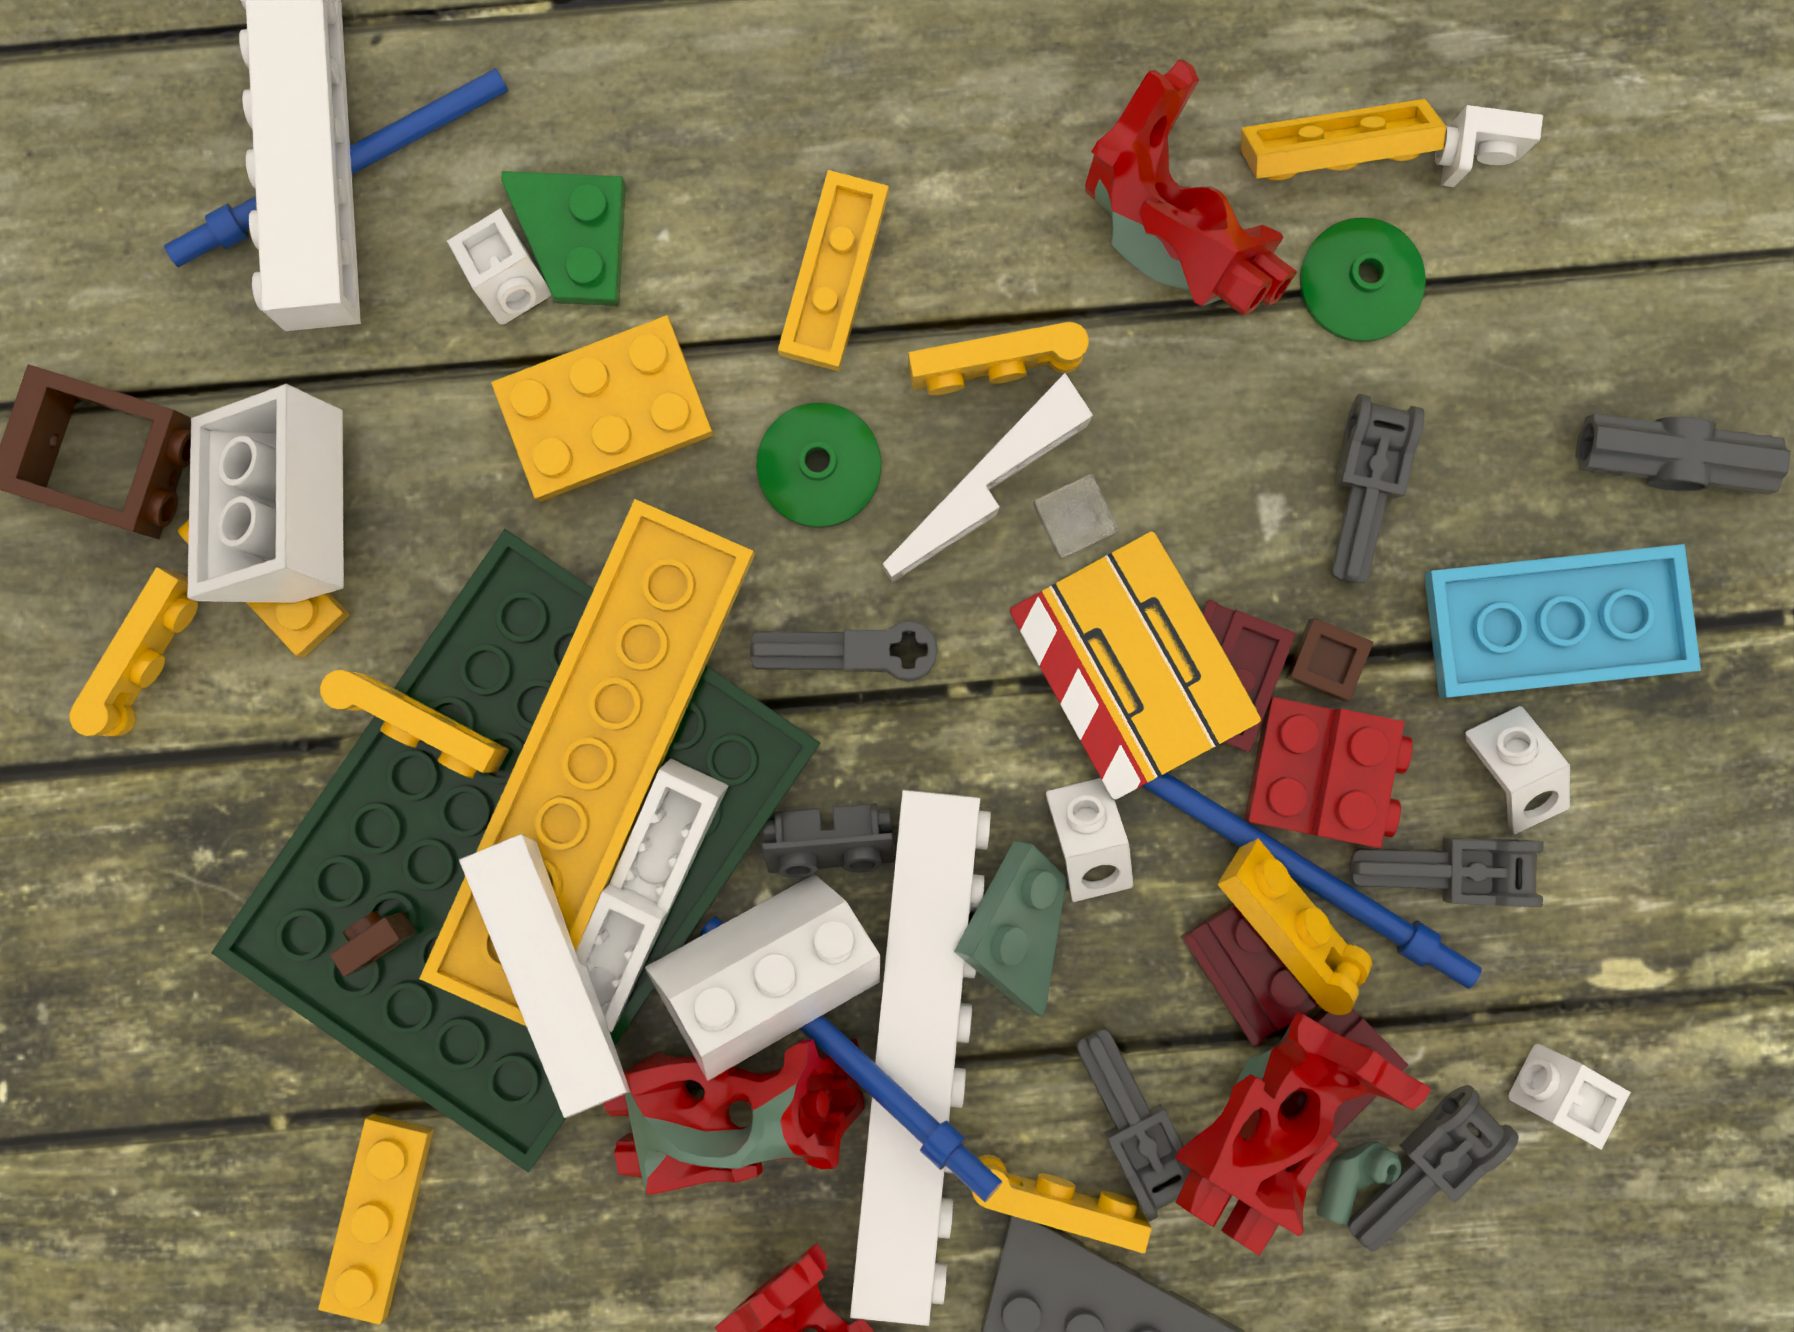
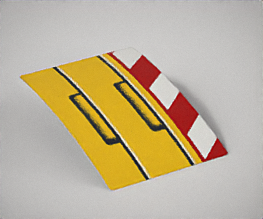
(1134, 665)

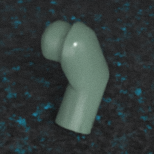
(1353, 1171)

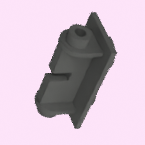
(800, 847)

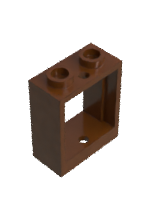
(37, 432)

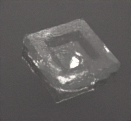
(1075, 516)

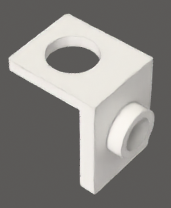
(1523, 765)
(1090, 837)

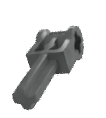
(1375, 466)
(843, 650)
(1467, 870)
(1141, 1136)
(1443, 1158)

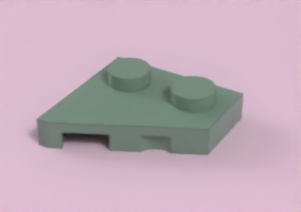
(1018, 928)

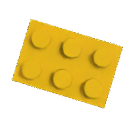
(602, 409)

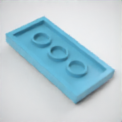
(1562, 621)

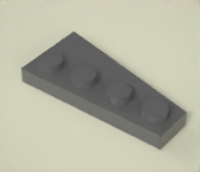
(1060, 1285)

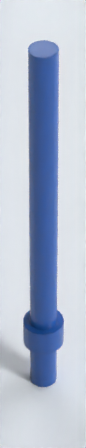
(230, 225)
(1414, 940)
(940, 1142)

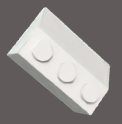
(266, 500)
(765, 974)

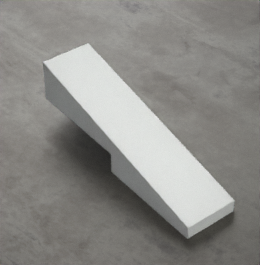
(970, 504)
(647, 882)
(545, 974)

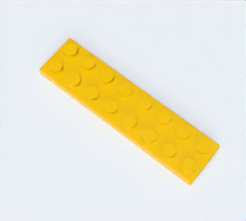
(601, 732)

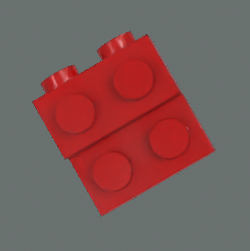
(1328, 772)

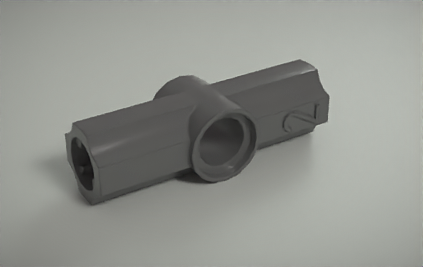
(1682, 454)

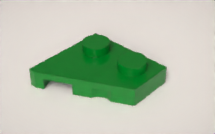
(573, 231)

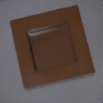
(1329, 659)
(370, 940)

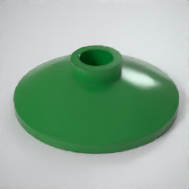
(1342, 299)
(827, 495)

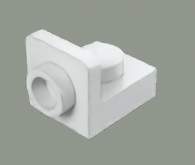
(1489, 133)
(499, 267)
(1569, 1095)

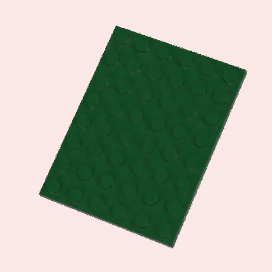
(400, 822)

